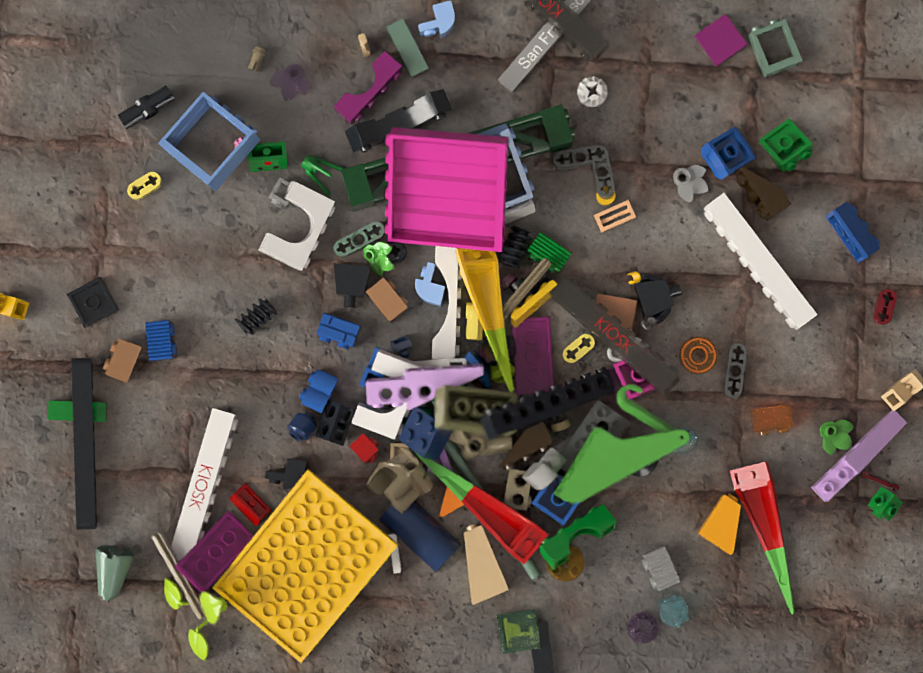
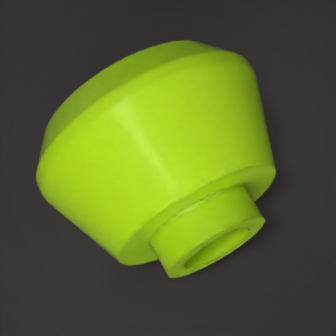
(496, 374)

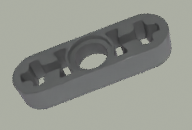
(738, 385)

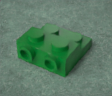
(787, 145)

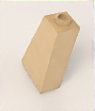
(483, 570)

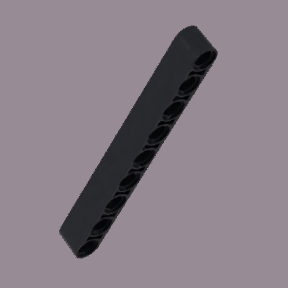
(84, 444)

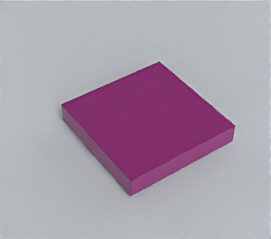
(720, 40)

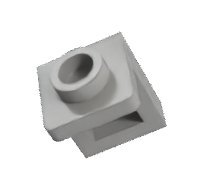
(278, 193)

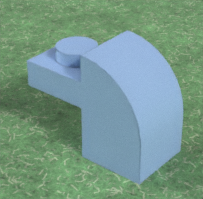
(444, 20)
(428, 291)

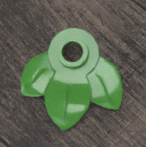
(377, 256)
(839, 436)

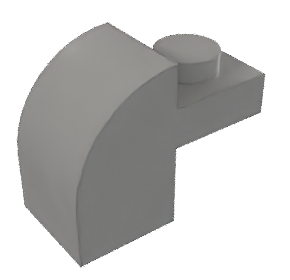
(544, 472)

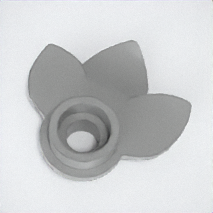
(693, 183)

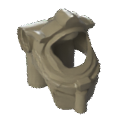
(480, 443)
(401, 479)

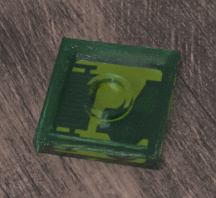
(518, 631)

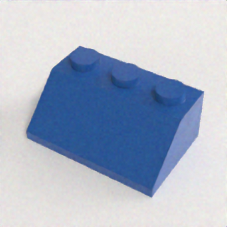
(853, 231)

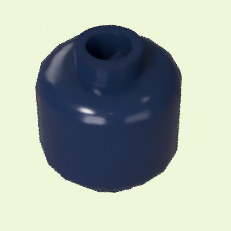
(302, 426)

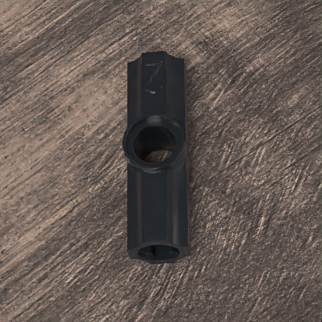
(146, 107)

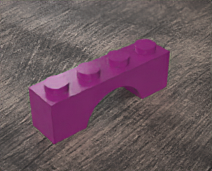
(353, 106)

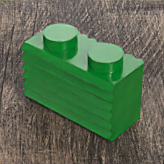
(547, 248)

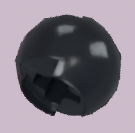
(401, 255)

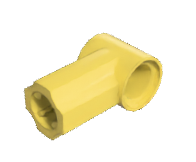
(474, 327)

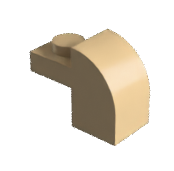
(903, 389)

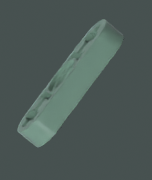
(344, 242)

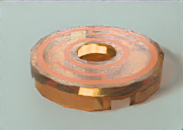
(709, 355)

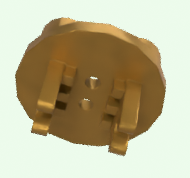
(574, 566)

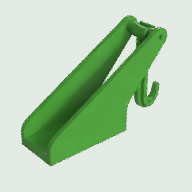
(608, 459)

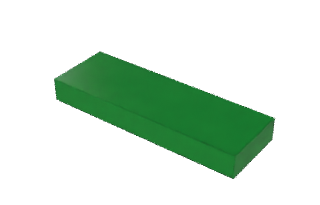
(64, 411)

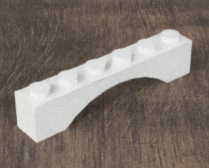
(445, 341)

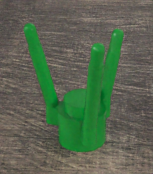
(312, 165)

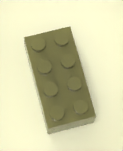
(461, 407)

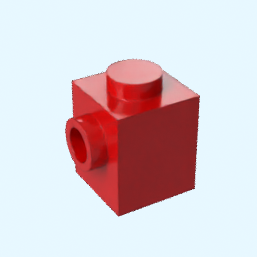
(365, 448)

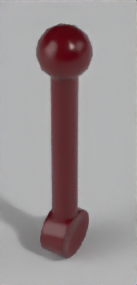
(895, 487)

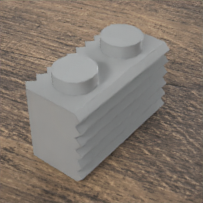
(660, 568)

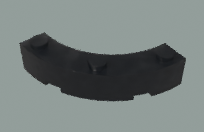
(424, 111)

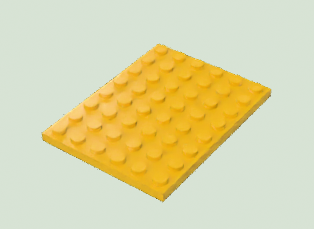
(305, 566)

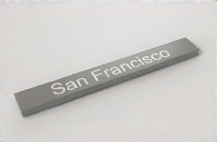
(535, 51)

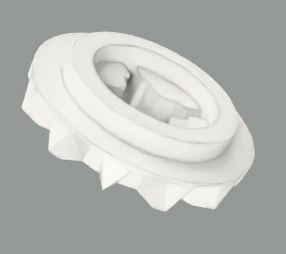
(593, 100)

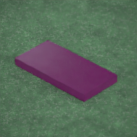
(533, 356)
(214, 552)

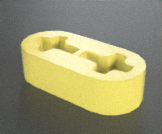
(142, 182)
(581, 352)

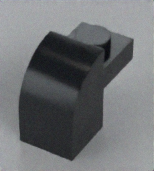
(294, 471)

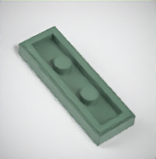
(407, 48)

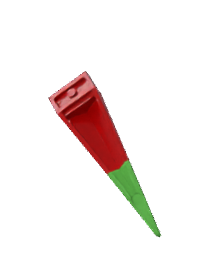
(759, 499)
(510, 527)

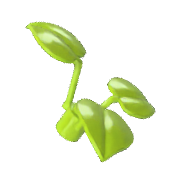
(212, 608)

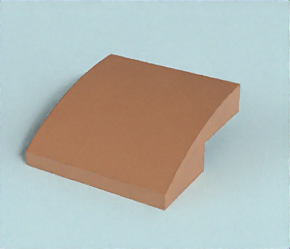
(620, 307)

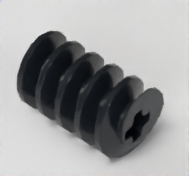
(515, 247)
(256, 316)

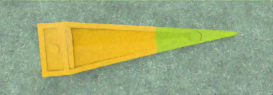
(482, 281)

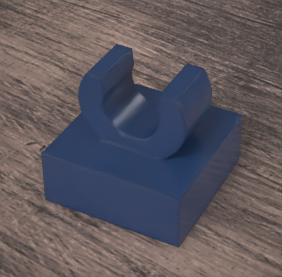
(401, 344)

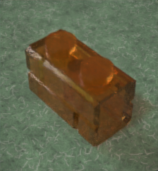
(771, 418)

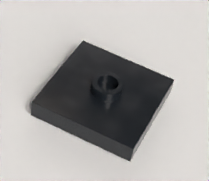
(92, 302)

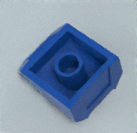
(727, 153)

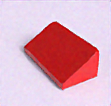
(250, 504)

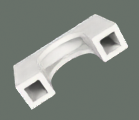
(318, 209)
(386, 421)

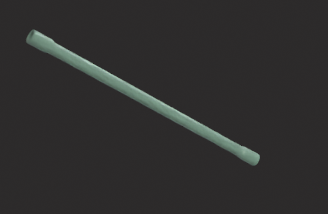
(529, 566)

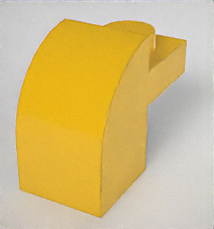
(13, 307)

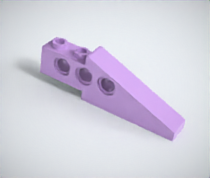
(415, 379)
(858, 456)

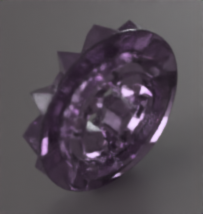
(633, 625)

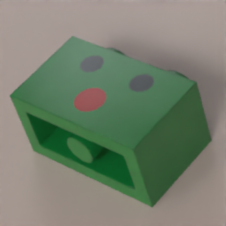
(268, 157)

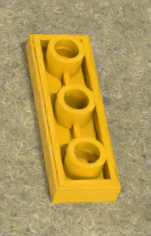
(532, 303)

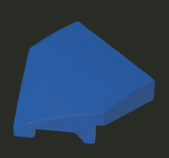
(473, 358)

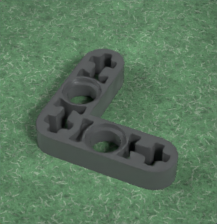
(595, 162)

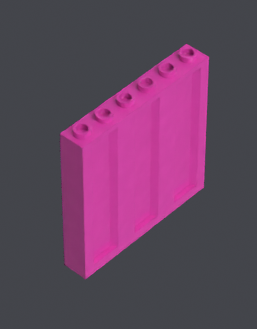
(446, 189)

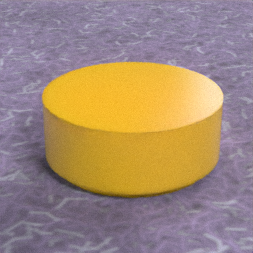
(603, 201)

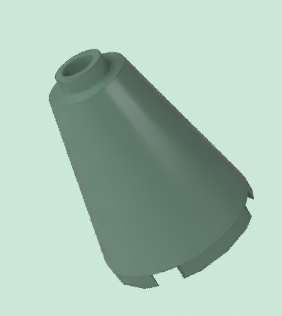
(112, 569)

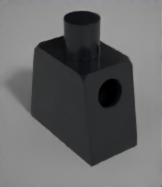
(351, 282)

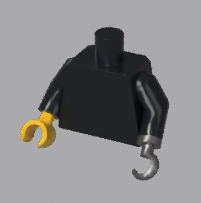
(654, 297)

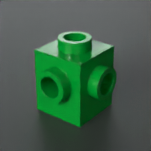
(885, 504)

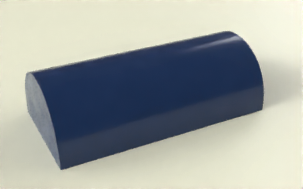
(421, 534)

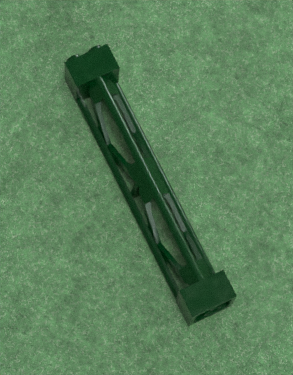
(553, 124)

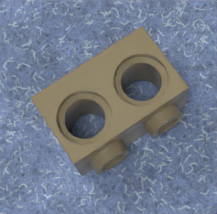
(512, 489)

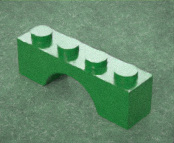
(596, 523)

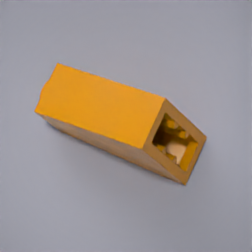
(722, 524)

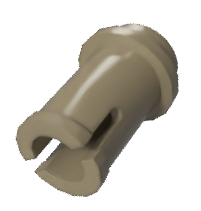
(257, 57)

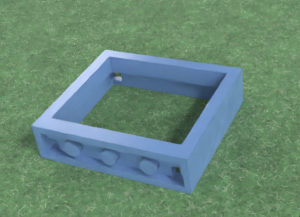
(187, 122)
(503, 130)

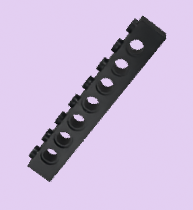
(495, 426)

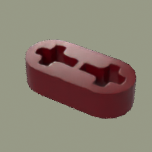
(889, 308)

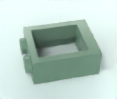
(769, 70)

